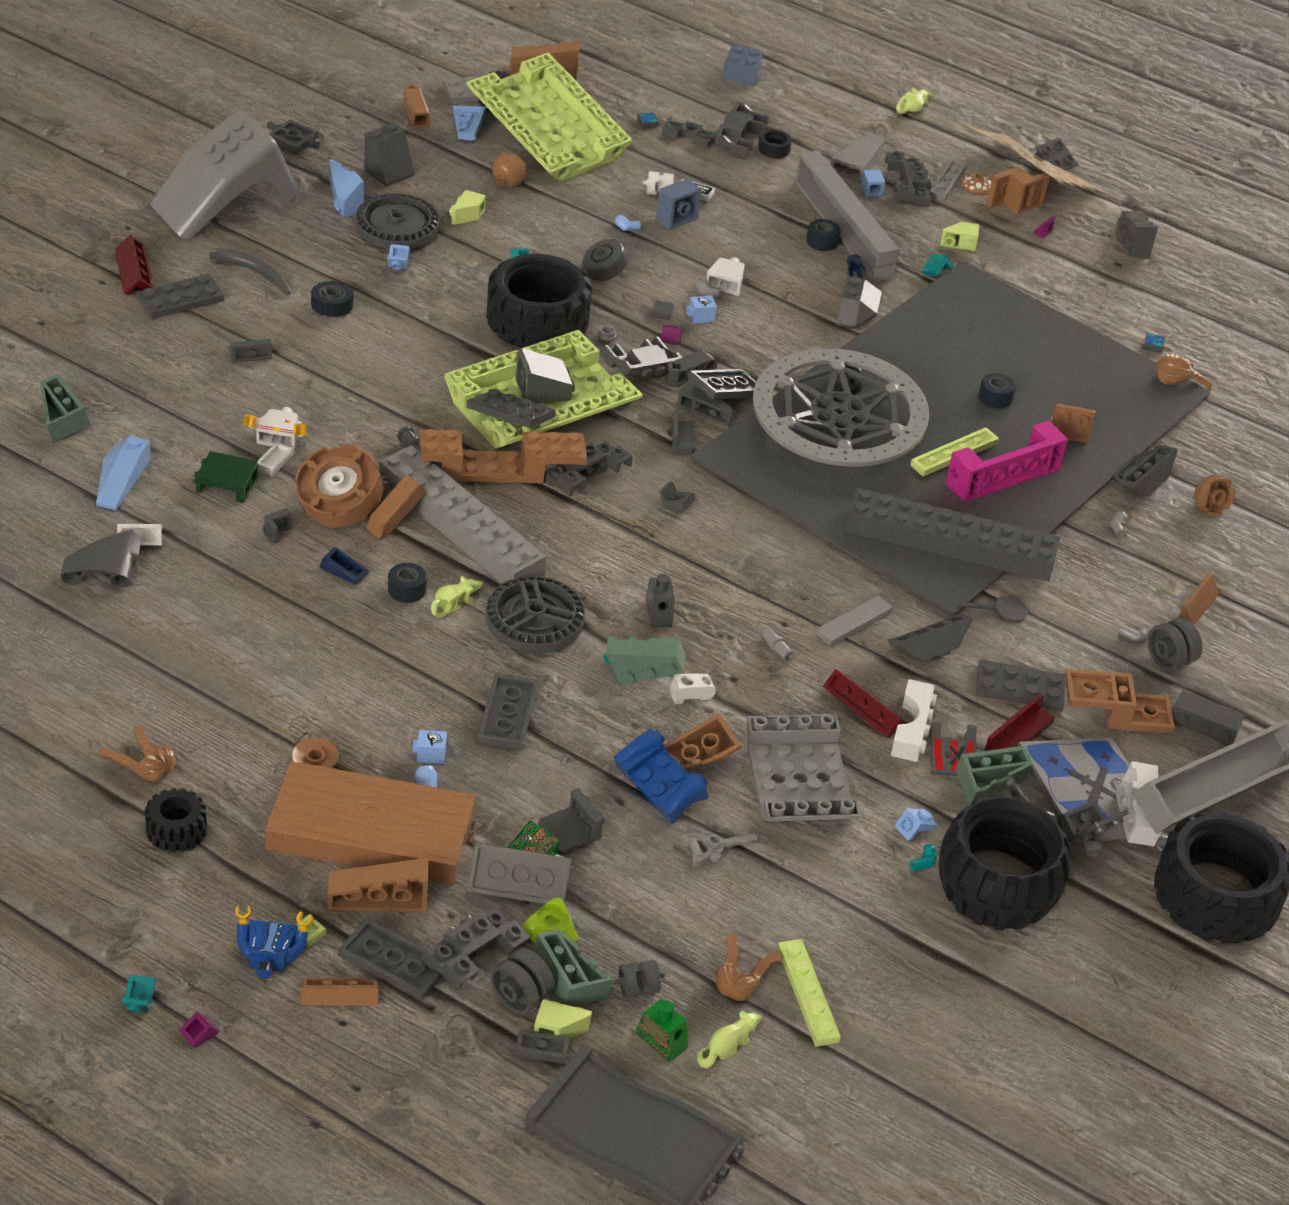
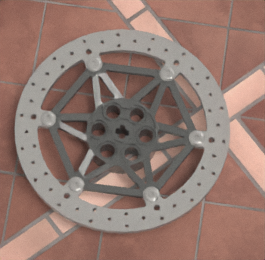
(837, 415)

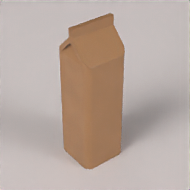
(416, 107)
(395, 507)

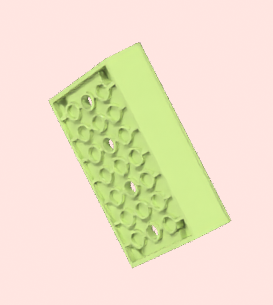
(550, 102)
(593, 391)

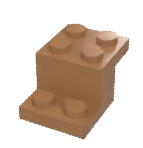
(1018, 190)

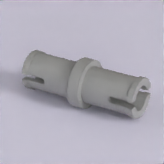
(777, 644)

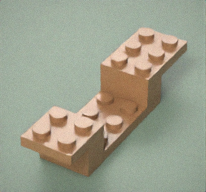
(502, 466)

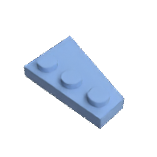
(469, 121)

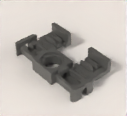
(689, 130)

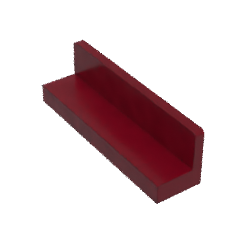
(133, 265)
(863, 703)
(1021, 727)

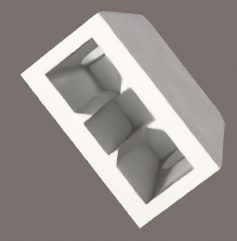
(726, 275)

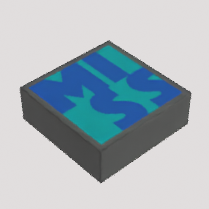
(648, 120)
(1154, 342)

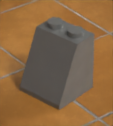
(387, 155)
(542, 377)

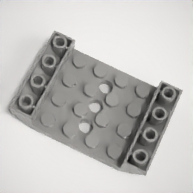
(799, 749)

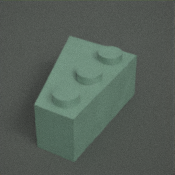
(62, 409)

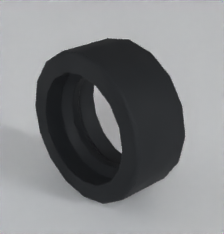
(778, 150)

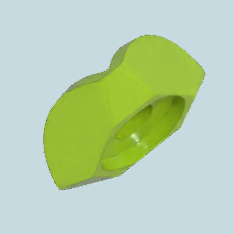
(549, 918)

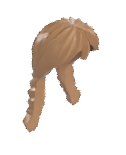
(1175, 369)
(153, 767)
(733, 983)

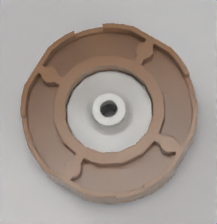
(338, 486)

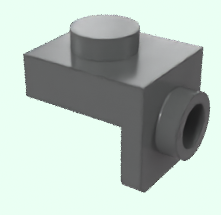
(675, 500)
(276, 523)

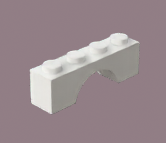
(909, 736)

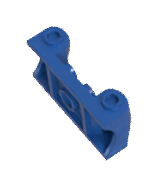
(660, 775)

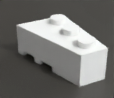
(1135, 823)

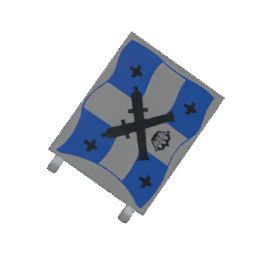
(1081, 772)

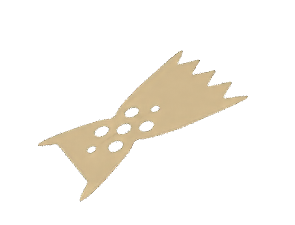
(1055, 172)

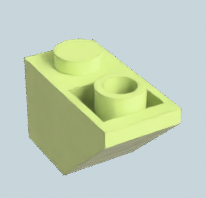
(468, 207)
(960, 236)
(562, 1019)

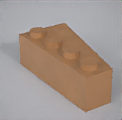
(380, 887)

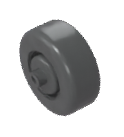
(605, 259)

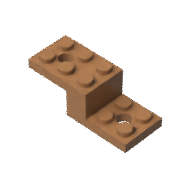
(1121, 704)

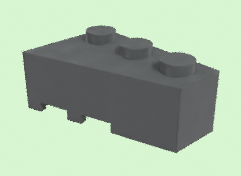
(1137, 233)

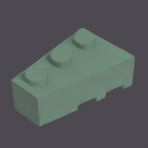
(644, 659)
(986, 771)
(574, 976)

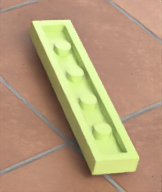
(941, 457)
(808, 993)

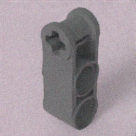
(681, 367)

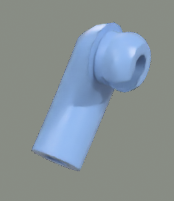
(627, 225)

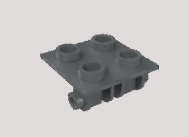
(1056, 153)

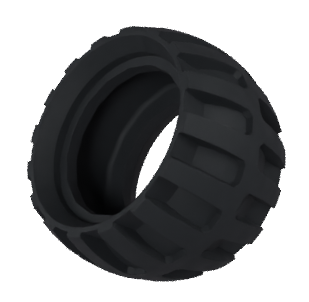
(1012, 828)

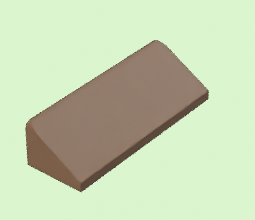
(1200, 599)
(339, 991)

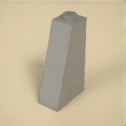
(858, 157)

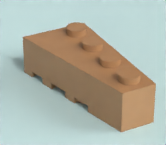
(564, 53)

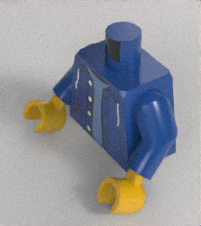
(271, 944)

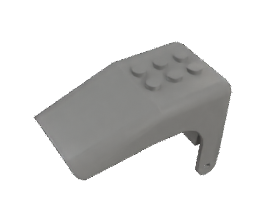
(220, 169)

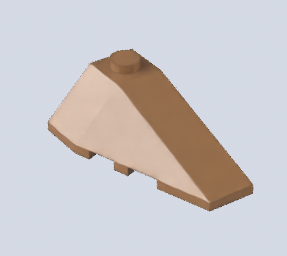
(703, 743)

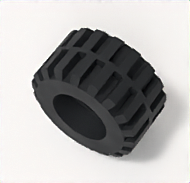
(189, 819)

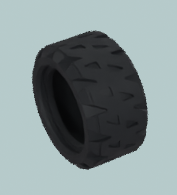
(537, 279)
(1208, 908)

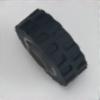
(332, 298)

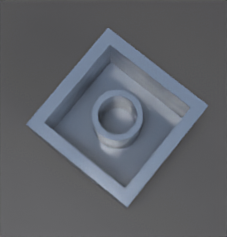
(743, 65)
(678, 203)

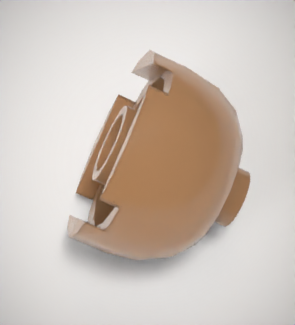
(509, 170)
(1214, 495)

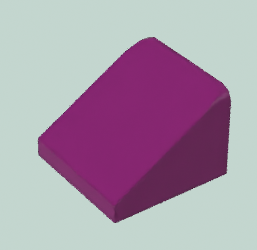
(1046, 227)
(671, 334)
(198, 1029)

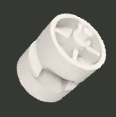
(656, 181)

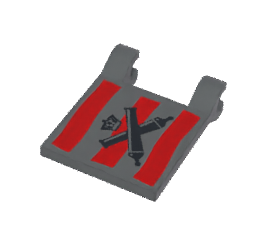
(947, 750)

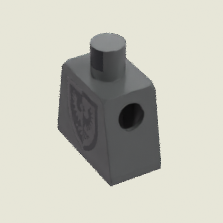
(660, 590)

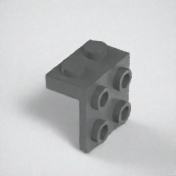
(1087, 819)
(576, 824)

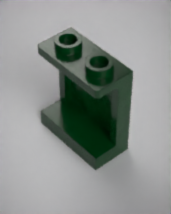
(227, 473)

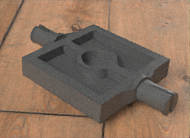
(293, 135)

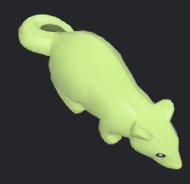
(912, 101)
(451, 596)
(727, 1039)

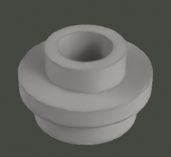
(607, 333)

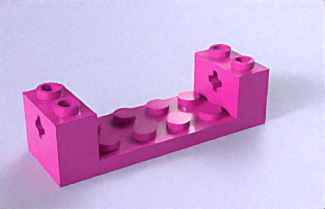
(975, 478)

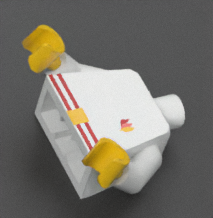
(277, 426)

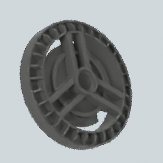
(397, 220)
(534, 612)

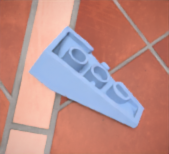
(346, 189)
(121, 470)

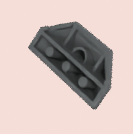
(858, 303)
(1146, 470)
(934, 639)

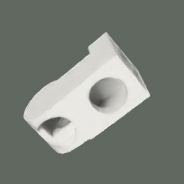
(691, 687)

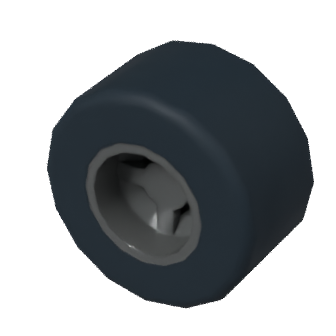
(823, 235)
(997, 390)
(407, 582)

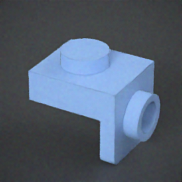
(398, 257)
(914, 821)

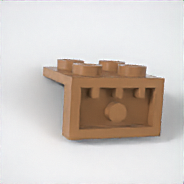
(1073, 422)

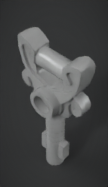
(714, 845)

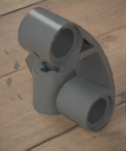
(109, 555)

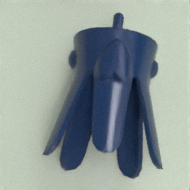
(854, 263)

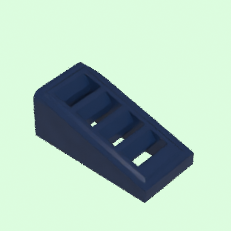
(335, 558)

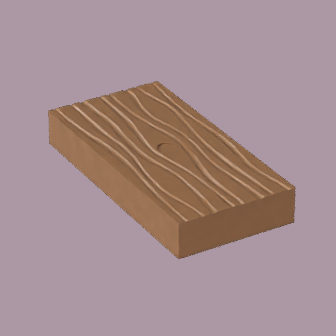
(369, 820)

